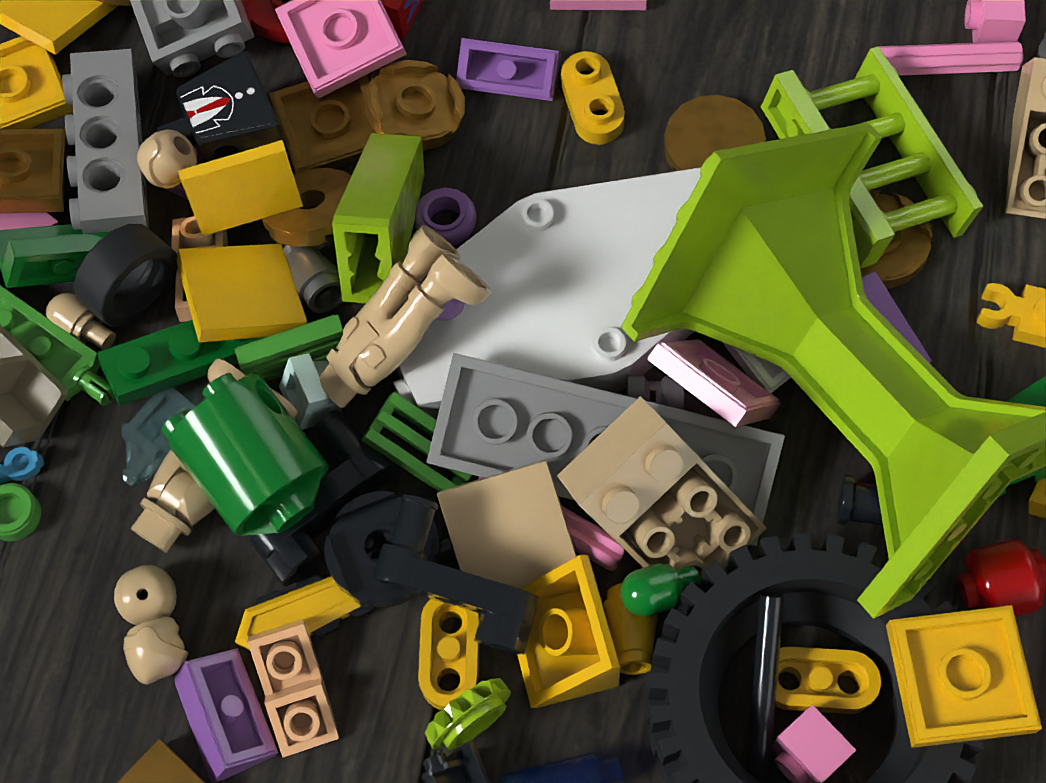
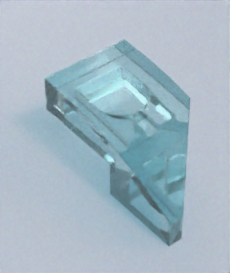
(143, 435)

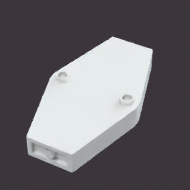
(558, 287)

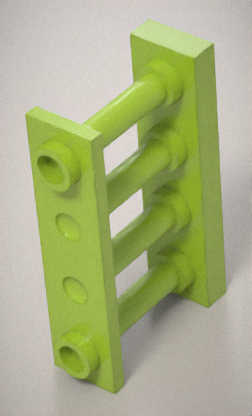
(950, 197)

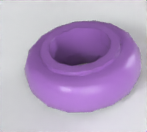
(452, 200)

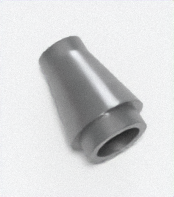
(314, 278)

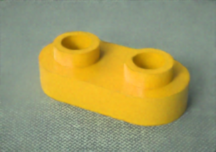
(592, 93)
(446, 652)
(818, 677)

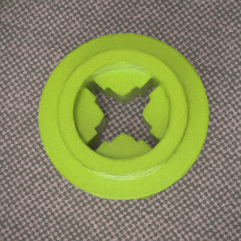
(468, 715)

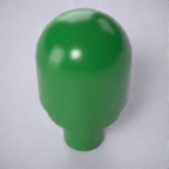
(656, 588)

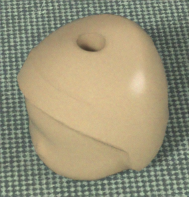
(164, 155)
(160, 597)
(154, 649)

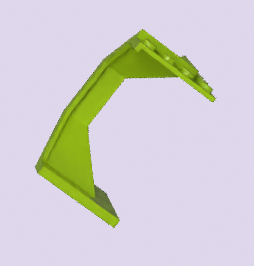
(775, 270)

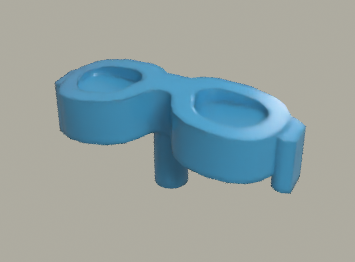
(20, 465)

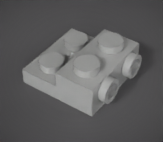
(191, 30)

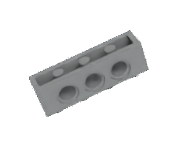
(108, 116)

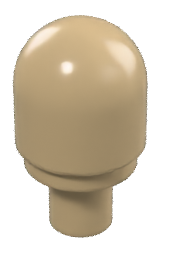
(79, 321)

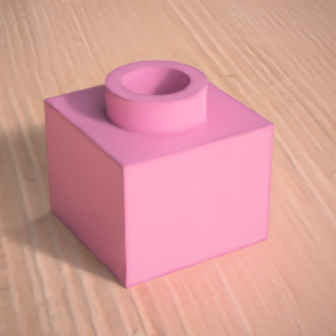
(995, 19)
(811, 749)

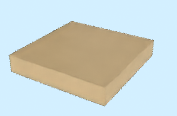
(508, 525)

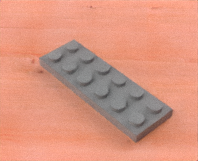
(514, 417)

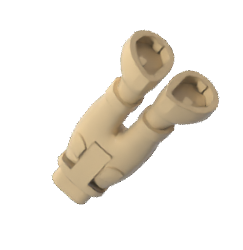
(399, 315)
(176, 494)

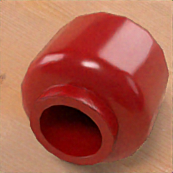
(1004, 576)

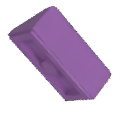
(508, 69)
(224, 714)

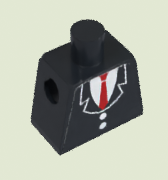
(226, 110)

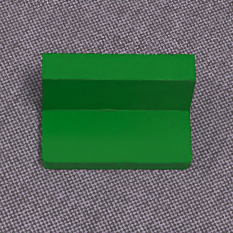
(43, 254)

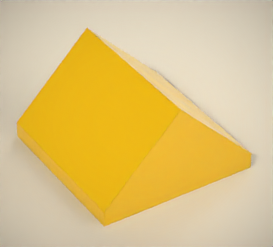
(241, 188)
(569, 639)

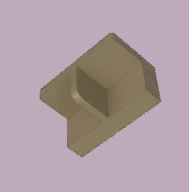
(27, 393)

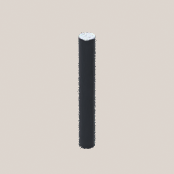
(764, 684)

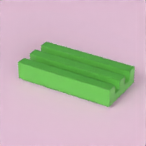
(270, 355)
(398, 455)

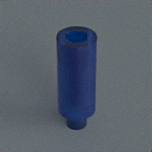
(570, 770)

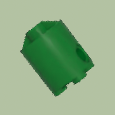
(248, 455)

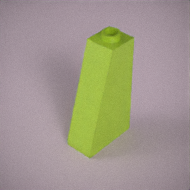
(377, 213)

